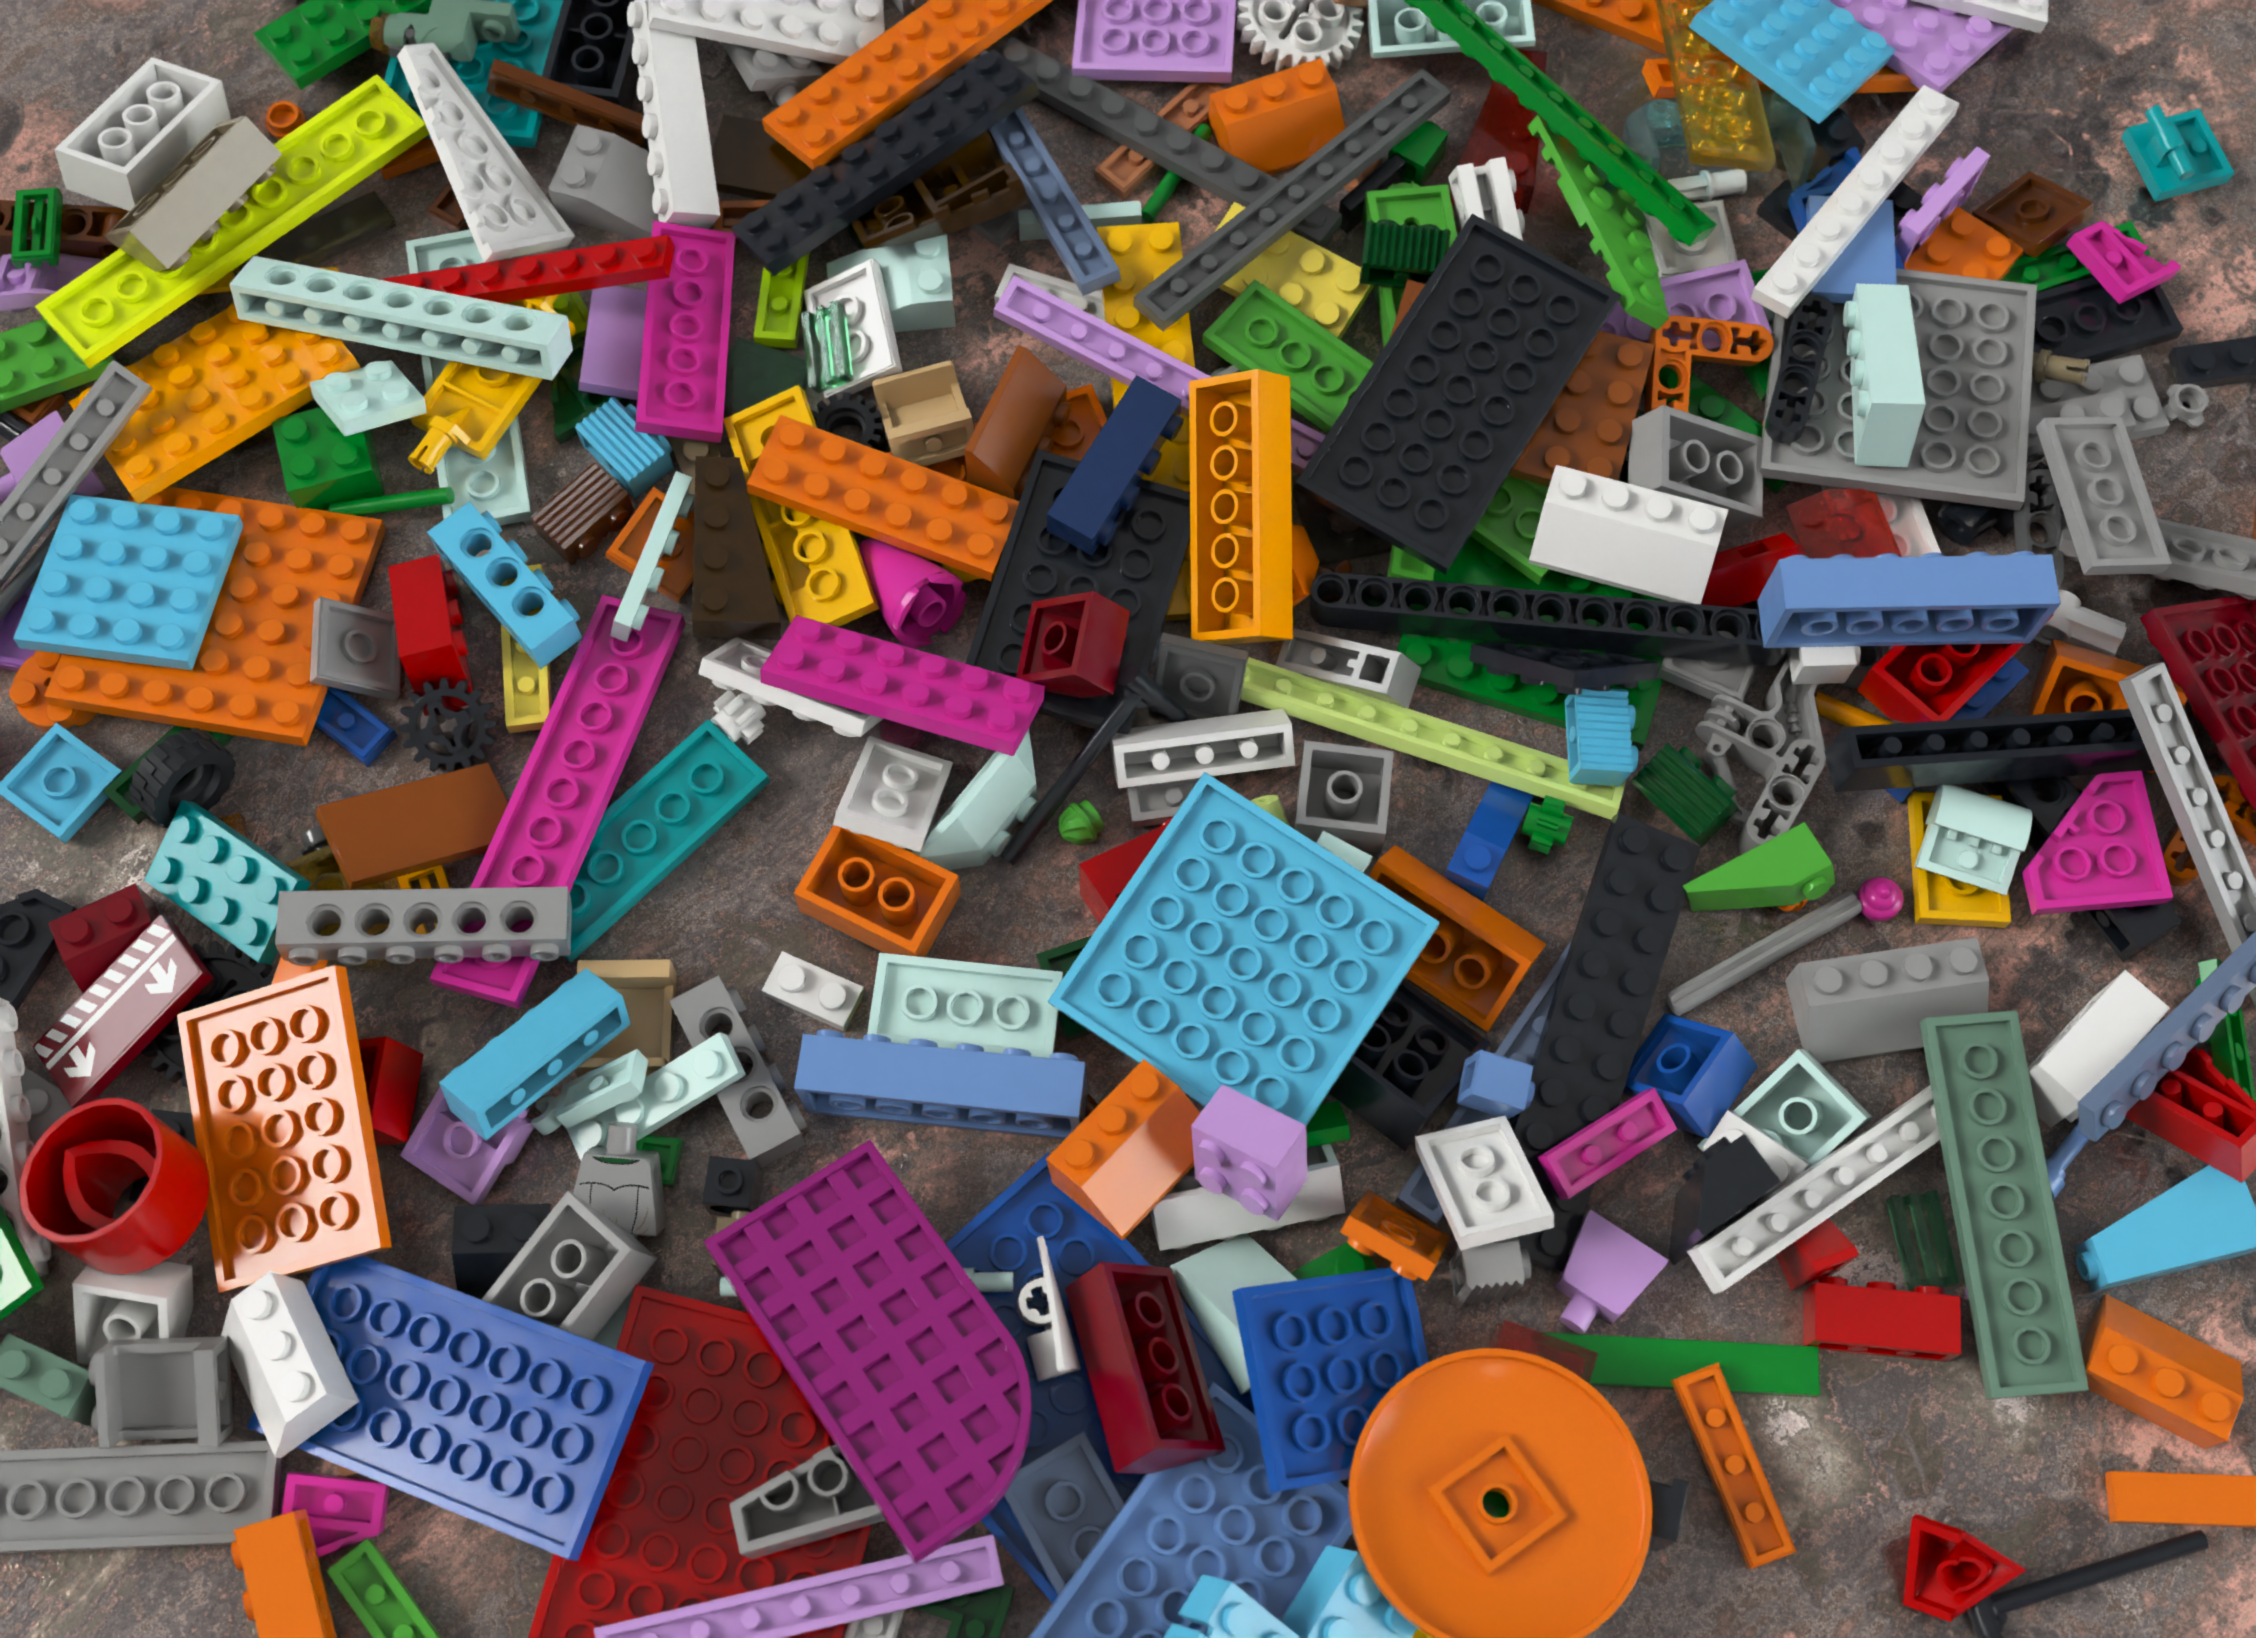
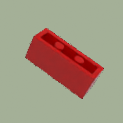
(1882, 1320)

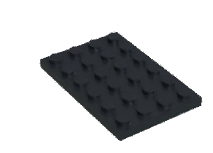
(1133, 570)

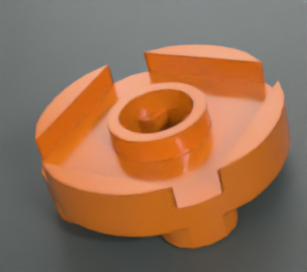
(29, 690)

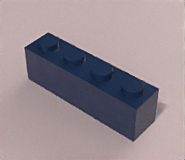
(1114, 466)

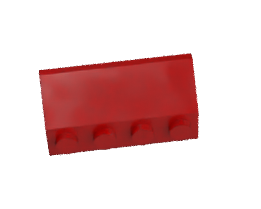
(1932, 680)

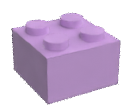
(1249, 1153)

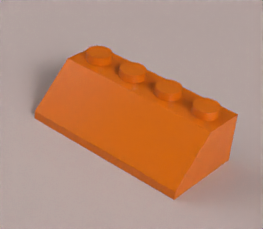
(1474, 954)

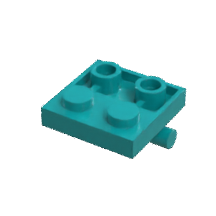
(2176, 153)

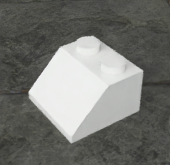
(131, 1306)

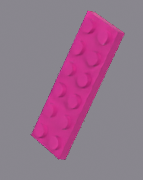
(687, 337)
(903, 685)

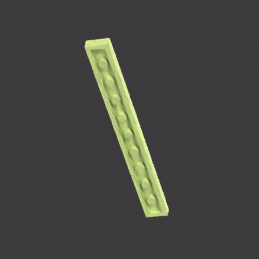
(1424, 737)

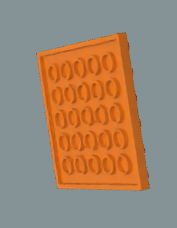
(259, 640)

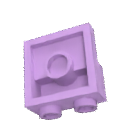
(458, 1155)

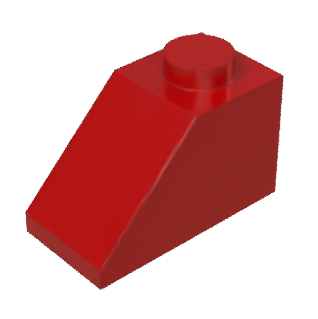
(1816, 1255)

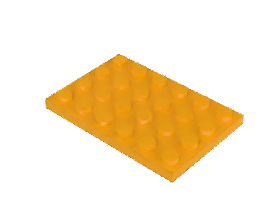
(214, 393)

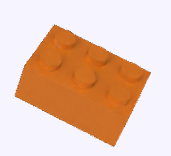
(878, 893)

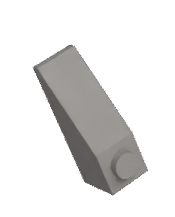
(1351, 665)

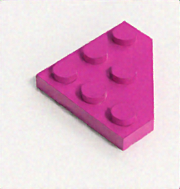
(2101, 852)

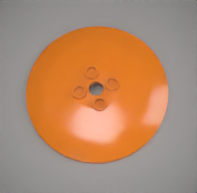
(1544, 1443)

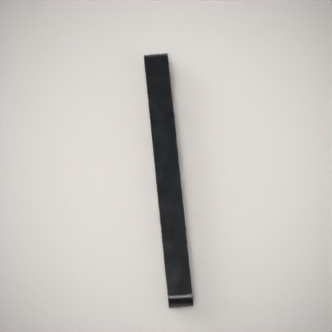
(1528, 627)

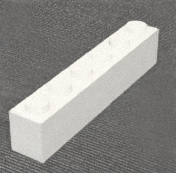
(674, 123)

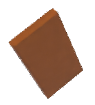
(413, 825)

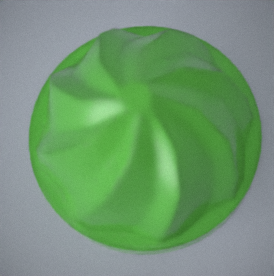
(1080, 823)

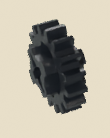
(441, 708)

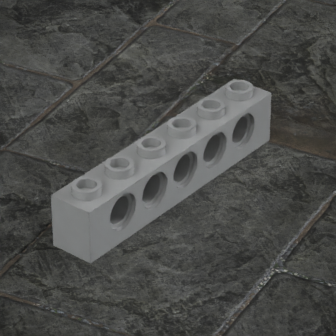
(306, 912)

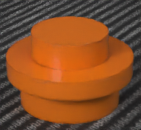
(283, 119)

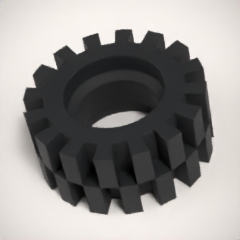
(854, 413)

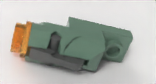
(450, 24)

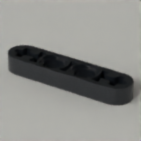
(1799, 368)

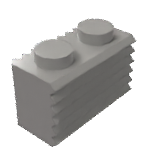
(1489, 1272)

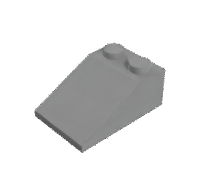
(604, 184)

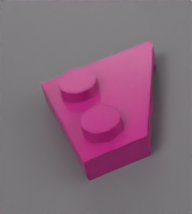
(2119, 261)
(337, 1507)

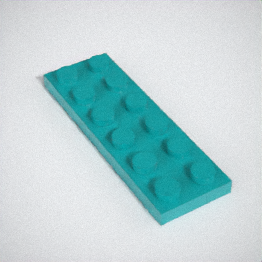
(659, 827)

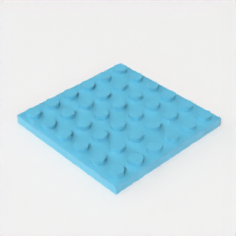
(1243, 957)

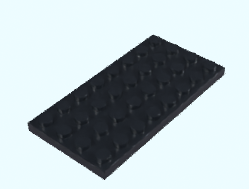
(1457, 393)

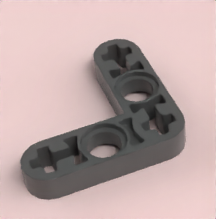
(2049, 518)

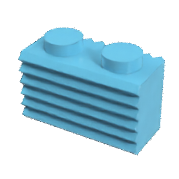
(629, 456)
(1600, 737)

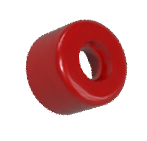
(87, 1164)

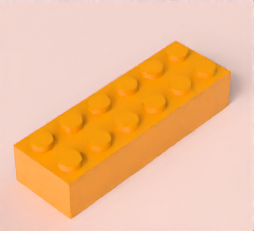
(1241, 508)

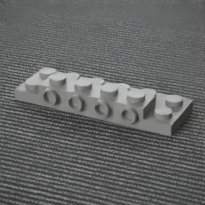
(2111, 390)

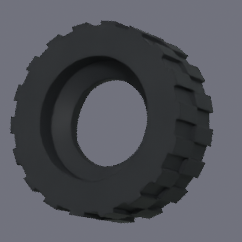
(172, 759)

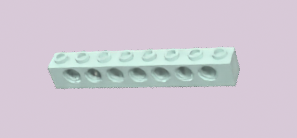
(402, 317)

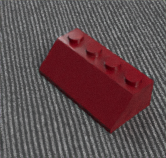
(1143, 1368)

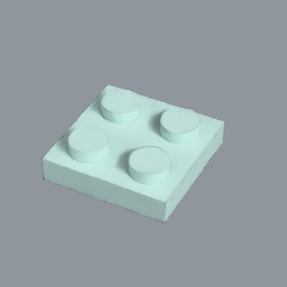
(367, 397)

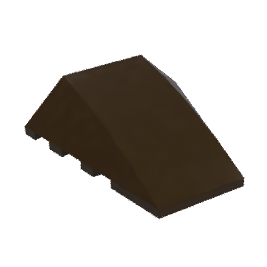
(951, 196)

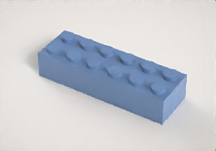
(1907, 600)
(941, 1084)

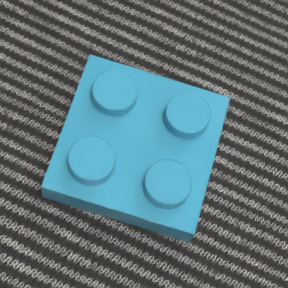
(59, 783)

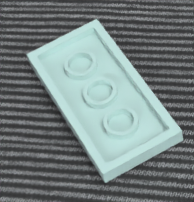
(964, 1004)

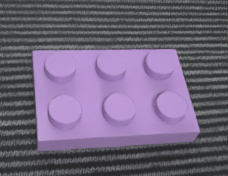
(1940, 202)

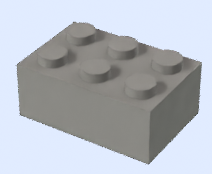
(1698, 462)

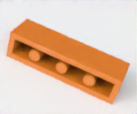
(283, 1578)

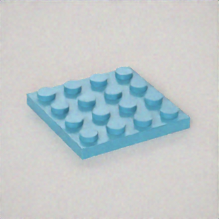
(1796, 48)
(129, 582)

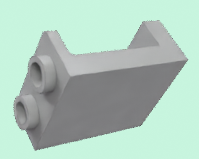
(162, 1390)

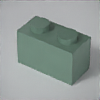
(46, 1379)

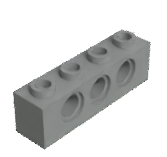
(763, 1138)

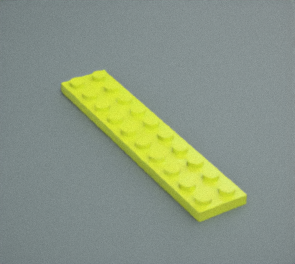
(316, 166)

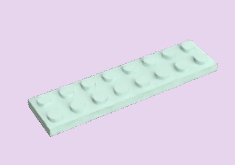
(500, 480)

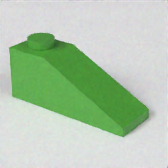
(1770, 875)

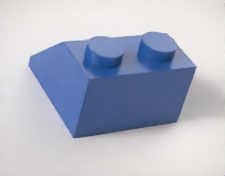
(1693, 1071)

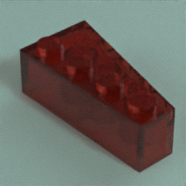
(1504, 133)

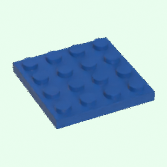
(1322, 1363)

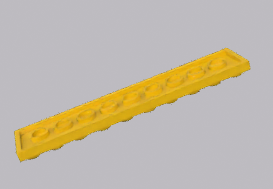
(1142, 256)

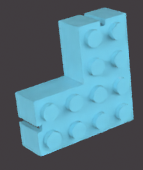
(1332, 1603)

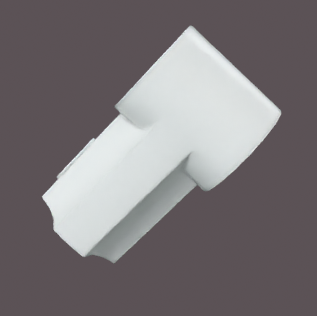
(2082, 627)

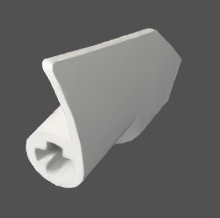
(1053, 1349)

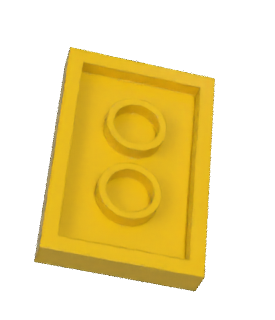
(1943, 899)

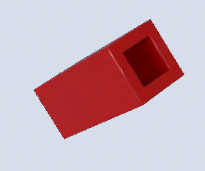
(1743, 571)

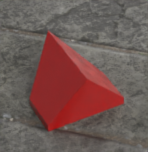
(1951, 1569)

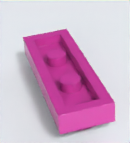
(1607, 1143)

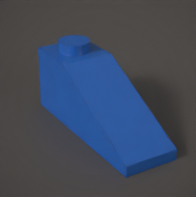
(1487, 839)

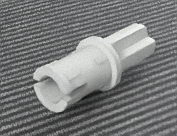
(1711, 185)

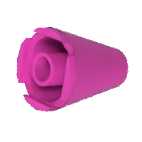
(912, 592)

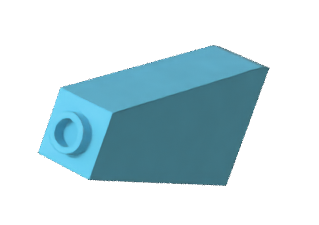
(2183, 1228)

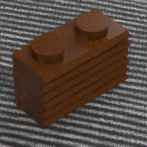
(583, 514)

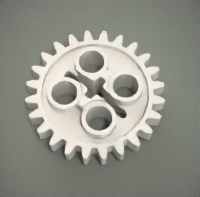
(1324, 32)

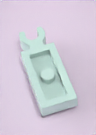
(593, 1093)

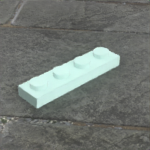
(647, 573)
(667, 1093)

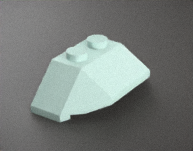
(985, 812)

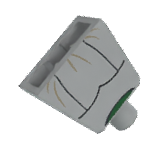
(624, 1182)

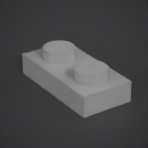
(1157, 802)

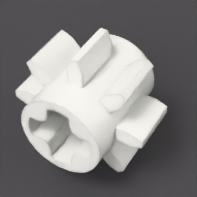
(738, 716)

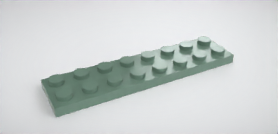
(2003, 1206)

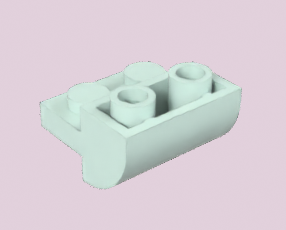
(1974, 838)

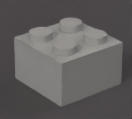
(1344, 793)

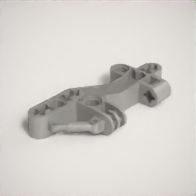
(1794, 736)

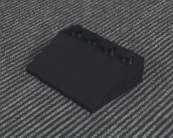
(1407, 1065)

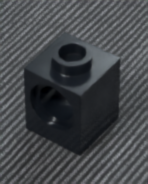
(732, 1186)

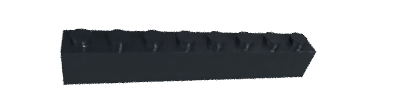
(1986, 750)

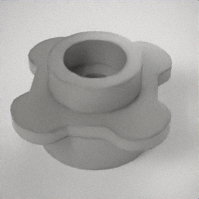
(2191, 396)

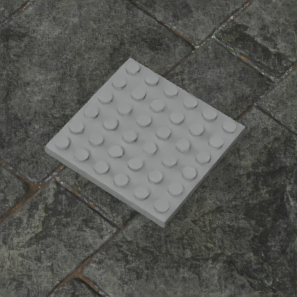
(1976, 388)

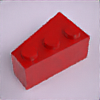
(429, 624)
(1109, 873)
(2202, 1115)

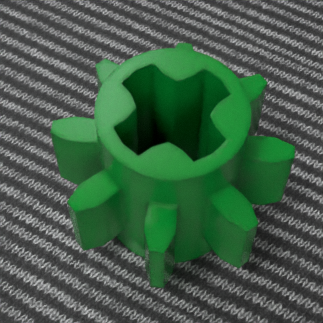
(1546, 824)

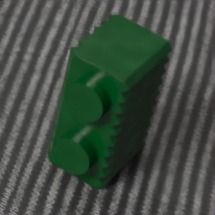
(1401, 253)
(1685, 793)

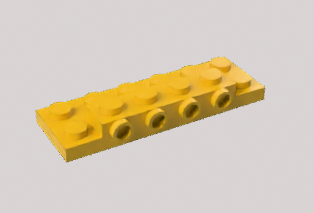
(812, 560)

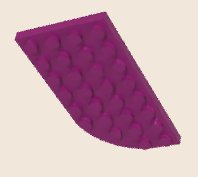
(886, 1344)

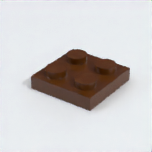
(2034, 213)

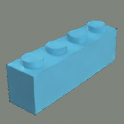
(535, 1053)

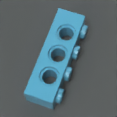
(540, 635)

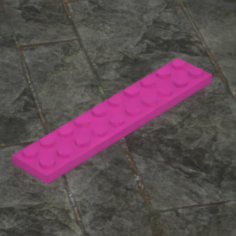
(568, 782)

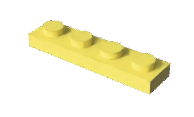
(525, 684)

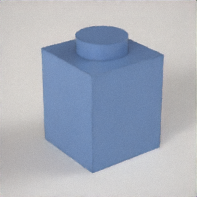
(1496, 1084)

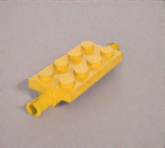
(473, 404)

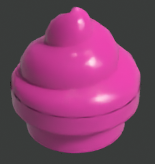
(1880, 899)

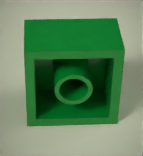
(323, 463)

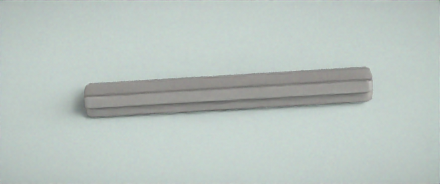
(1763, 953)

